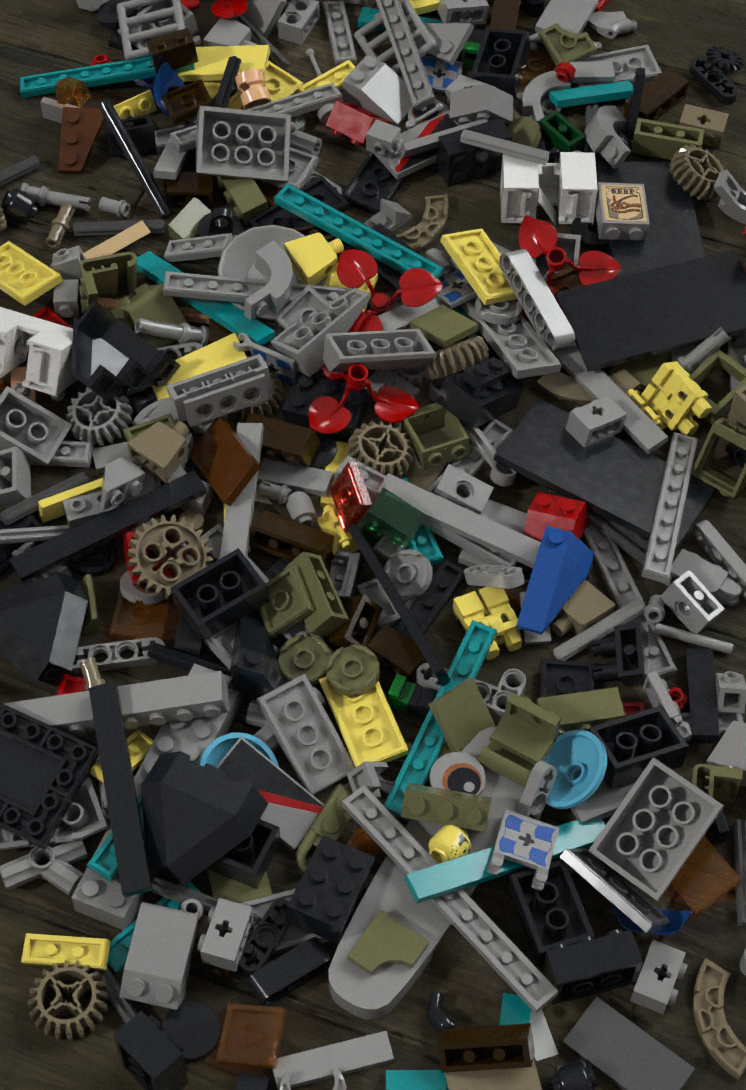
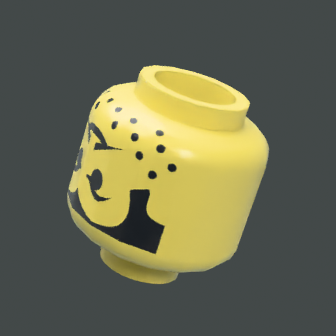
(449, 844)

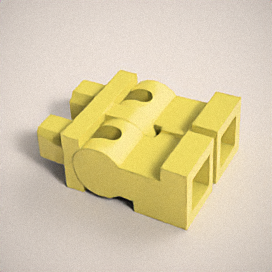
(676, 398)
(493, 610)

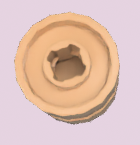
(251, 85)

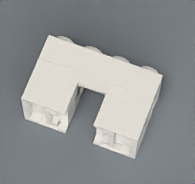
(566, 184)
(47, 346)

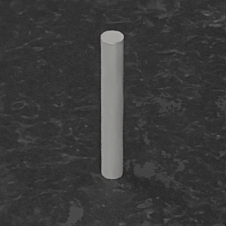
(693, 638)

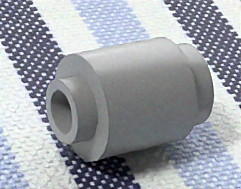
(440, 259)
(301, 508)

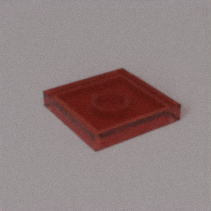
(350, 495)

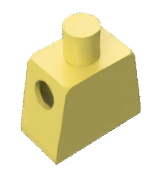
(313, 257)

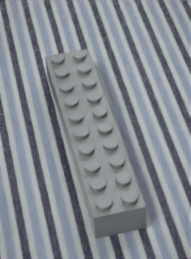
(104, 899)

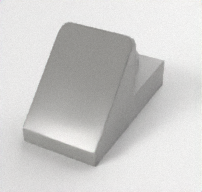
(390, 215)

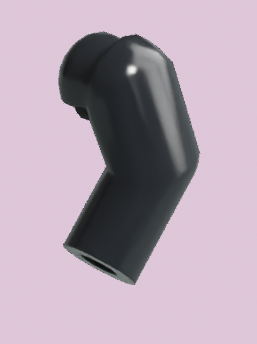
(436, 1016)

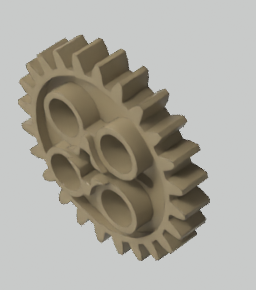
(154, 540)

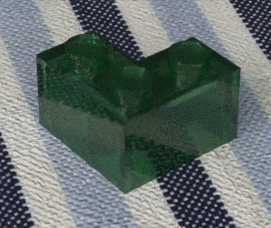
(391, 517)

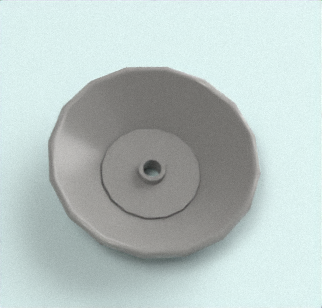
(239, 256)

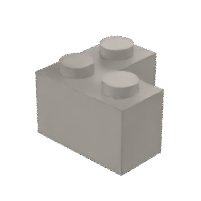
(481, 103)

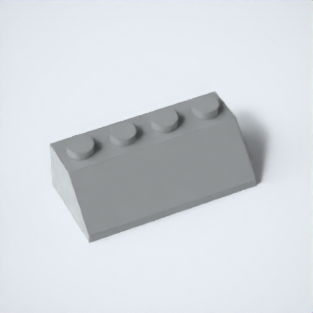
(377, 350)

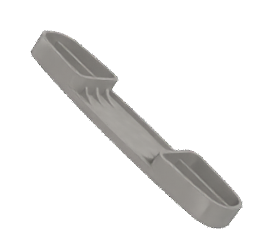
(379, 993)

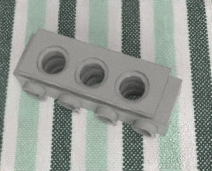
(218, 388)

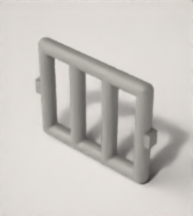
(413, 18)
(125, 23)

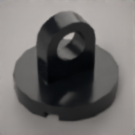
(219, 222)

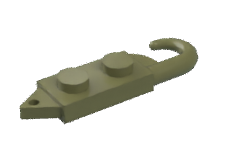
(328, 822)

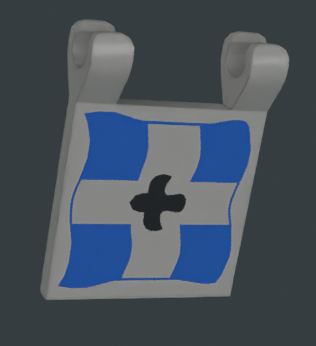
(440, 73)
(455, 289)
(277, 363)
(525, 843)

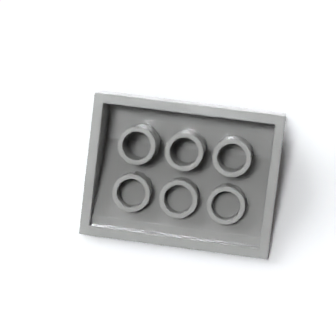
(242, 144)
(656, 828)

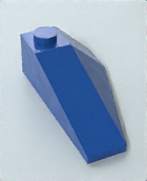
(557, 572)

